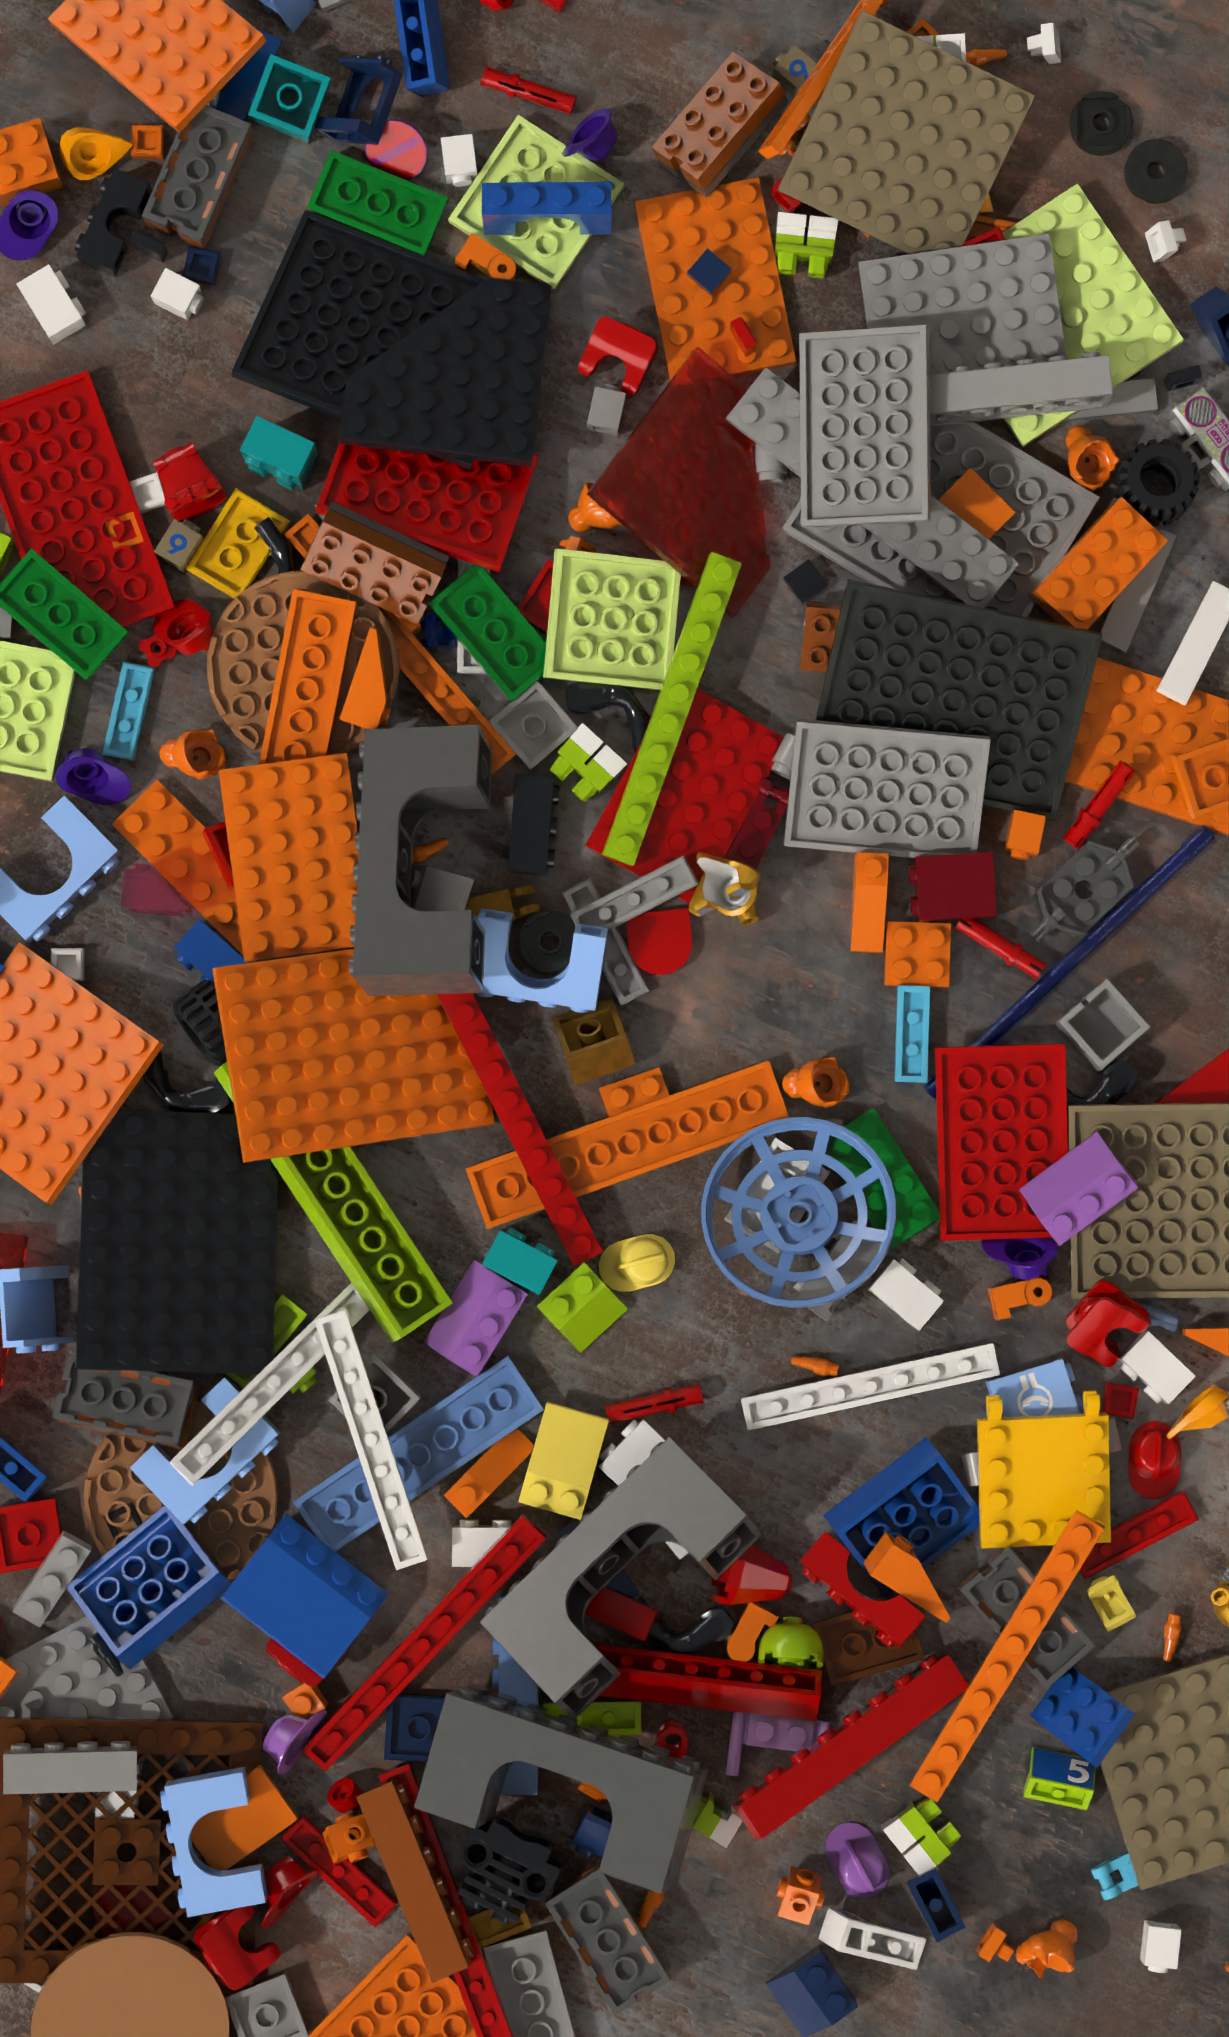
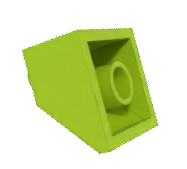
(582, 1307)

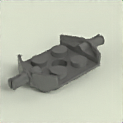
(1105, 872)

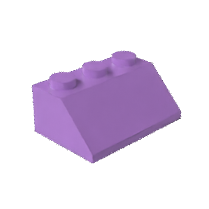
(1078, 1188)
(476, 1319)

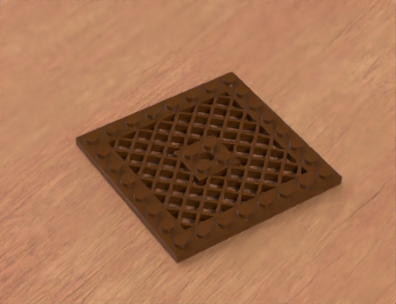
(152, 1736)

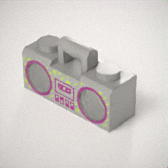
(1208, 429)

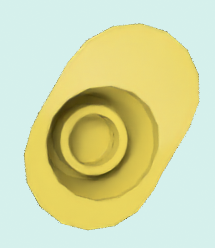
(636, 1263)

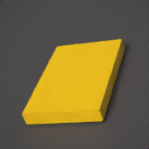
(233, 549)

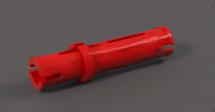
(492, 79)
(1098, 806)
(1002, 946)
(691, 1394)

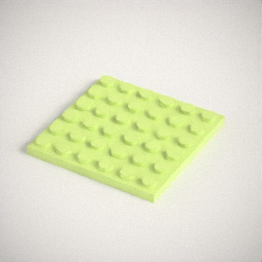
(1099, 298)

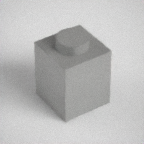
(606, 410)

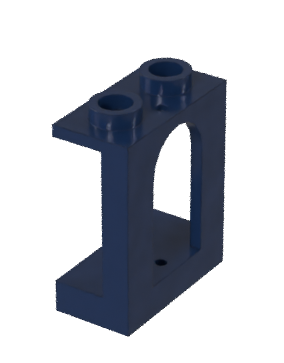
(344, 125)

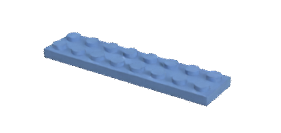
(424, 1451)

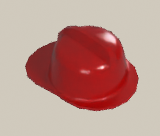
(185, 627)
(1154, 1460)
(283, 1886)

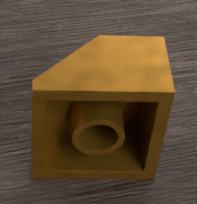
(593, 1042)

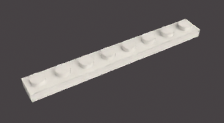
(870, 1386)
(262, 1392)
(371, 1440)

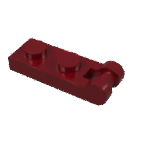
(759, 825)

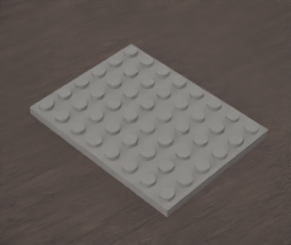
(1037, 536)

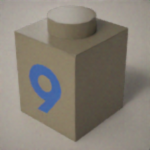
(792, 69)
(179, 544)

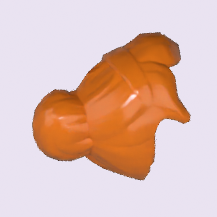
(1097, 449)
(590, 514)
(191, 743)
(832, 1082)
(1050, 1949)

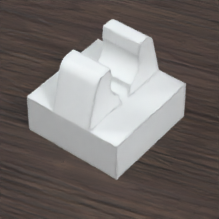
(1046, 44)
(1164, 240)

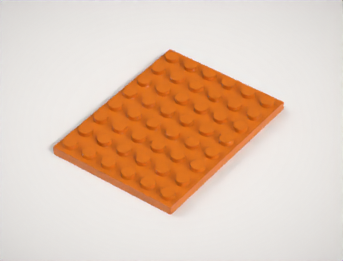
(336, 1067)

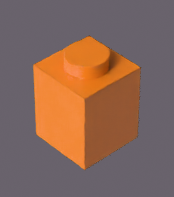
(1024, 834)

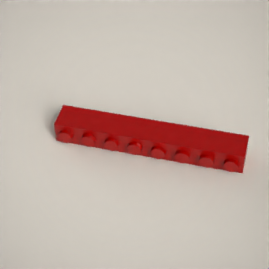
(714, 1683)
(849, 1746)

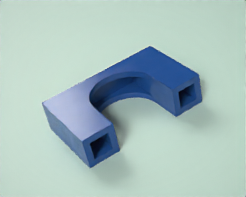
(514, 202)

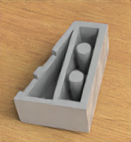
(849, 1272)

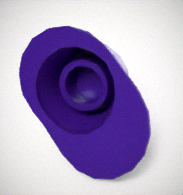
(593, 137)
(27, 224)
(92, 778)
(1023, 1257)

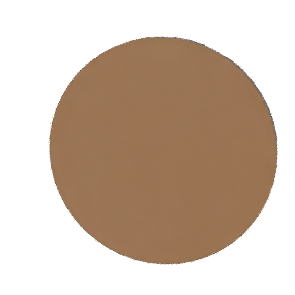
(248, 649)
(228, 1530)
(131, 1989)

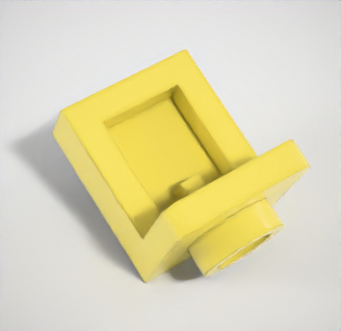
(1110, 1602)

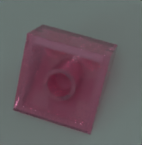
(150, 893)

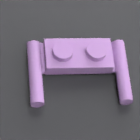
(772, 1733)

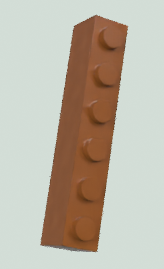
(415, 1880)

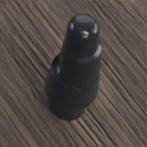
(104, 1652)

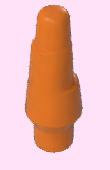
(981, 56)
(423, 852)
(817, 1365)
(1172, 1633)
(651, 1902)

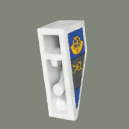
(871, 1939)

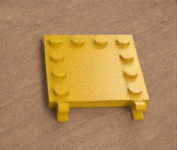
(1040, 1473)

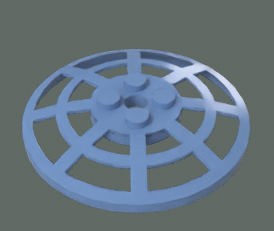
(798, 1193)

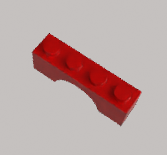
(892, 1618)

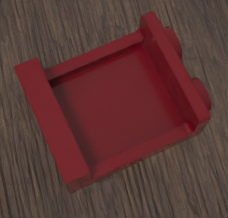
(953, 887)

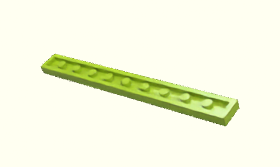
(671, 709)

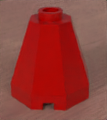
(752, 1579)

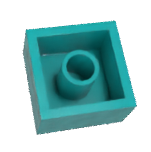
(289, 98)
(279, 454)
(520, 1261)

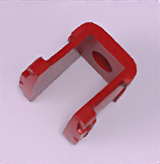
(188, 484)

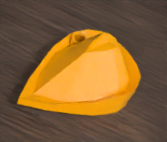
(90, 151)
(1203, 1411)

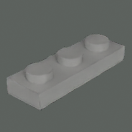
(51, 1578)

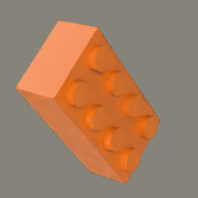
(26, 161)
(1098, 566)

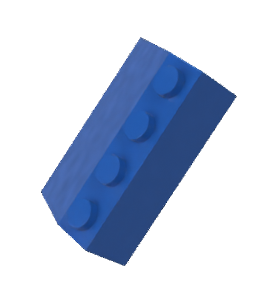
(908, 1498)
(148, 1587)
(304, 1596)

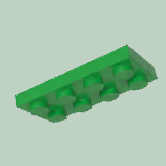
(377, 203)
(60, 615)
(492, 631)
(913, 1204)

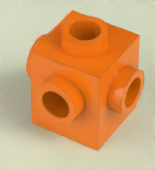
(341, 1845)
(800, 1895)

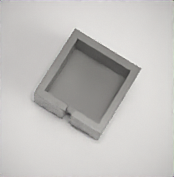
(1102, 1025)

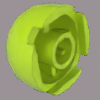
(791, 1645)

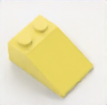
(563, 1460)

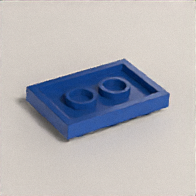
(1082, 1716)

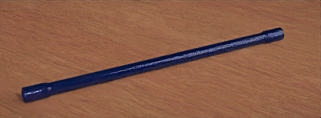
(1189, 849)

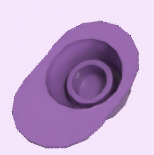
(288, 1736)
(856, 1860)

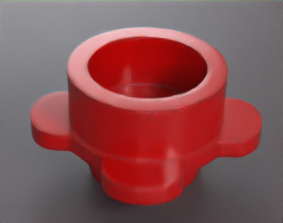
(156, 658)

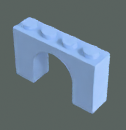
(90, 857)
(574, 987)
(175, 1492)
(203, 1887)

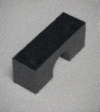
(120, 196)

